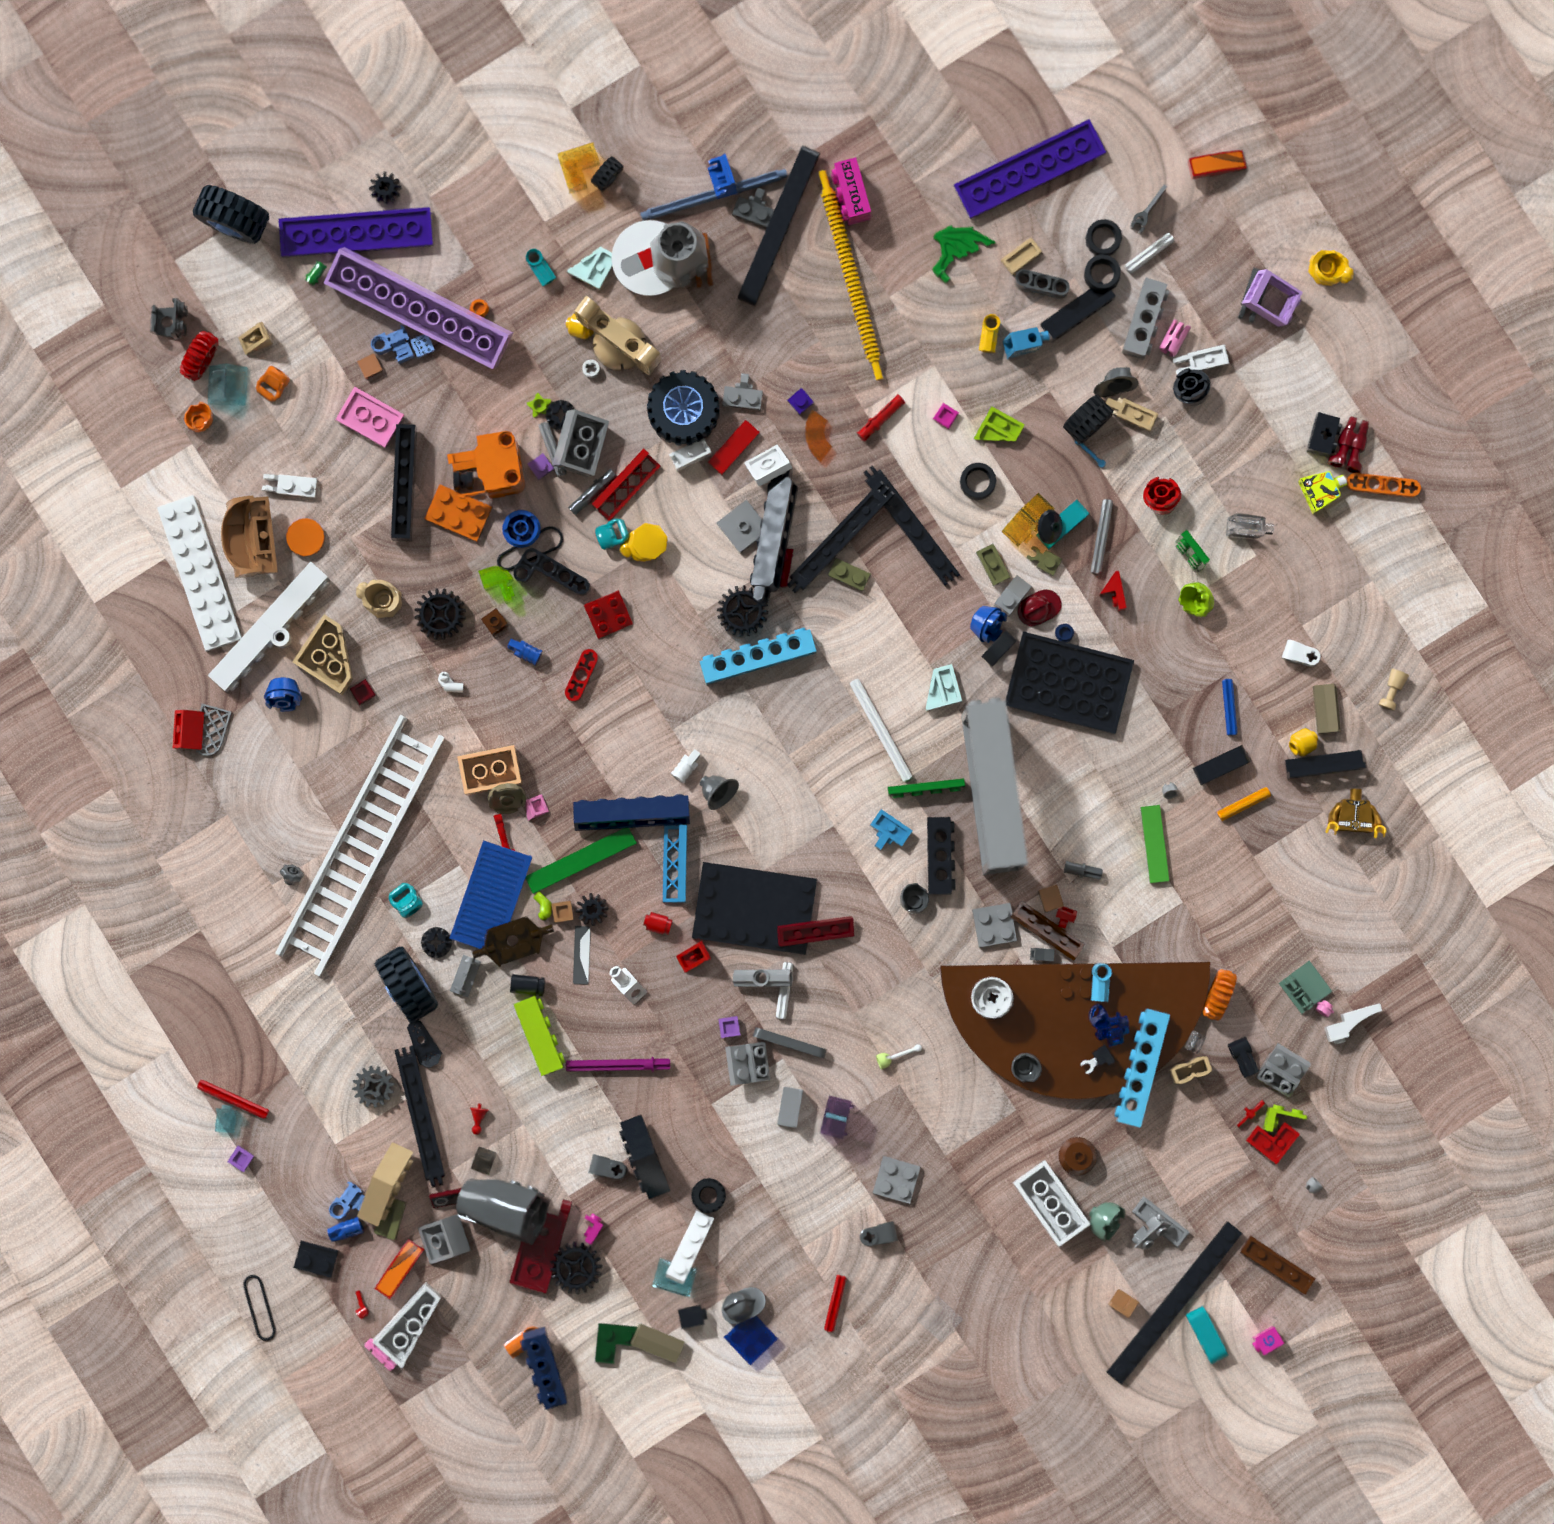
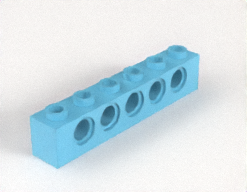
(787, 654)
(1146, 1078)

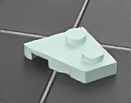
(593, 268)
(943, 688)

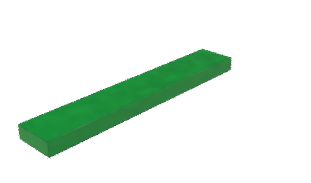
(580, 860)

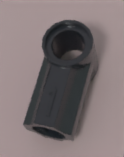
(1242, 1053)

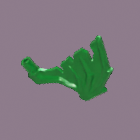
(956, 243)

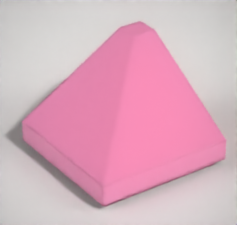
(535, 807)

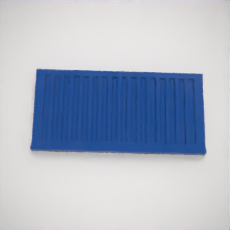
(490, 893)

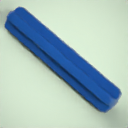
(1229, 706)

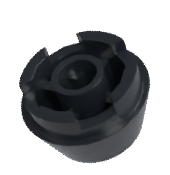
(1191, 386)

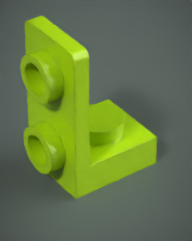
(1271, 1120)

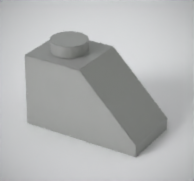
(1012, 595)

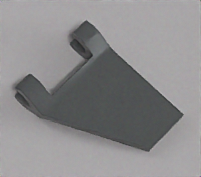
(1143, 216)

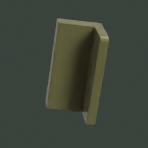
(390, 1227)

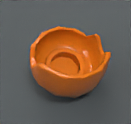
(199, 417)

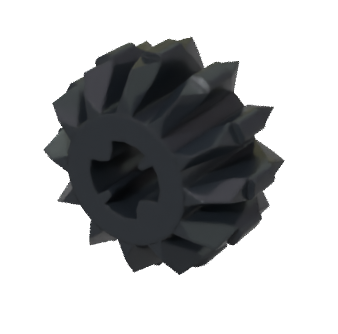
(380, 193)
(593, 916)

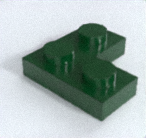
(607, 1338)

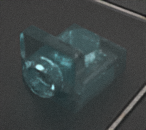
(226, 1119)

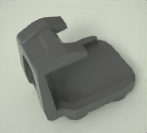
(176, 313)

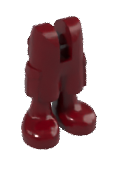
(1354, 441)

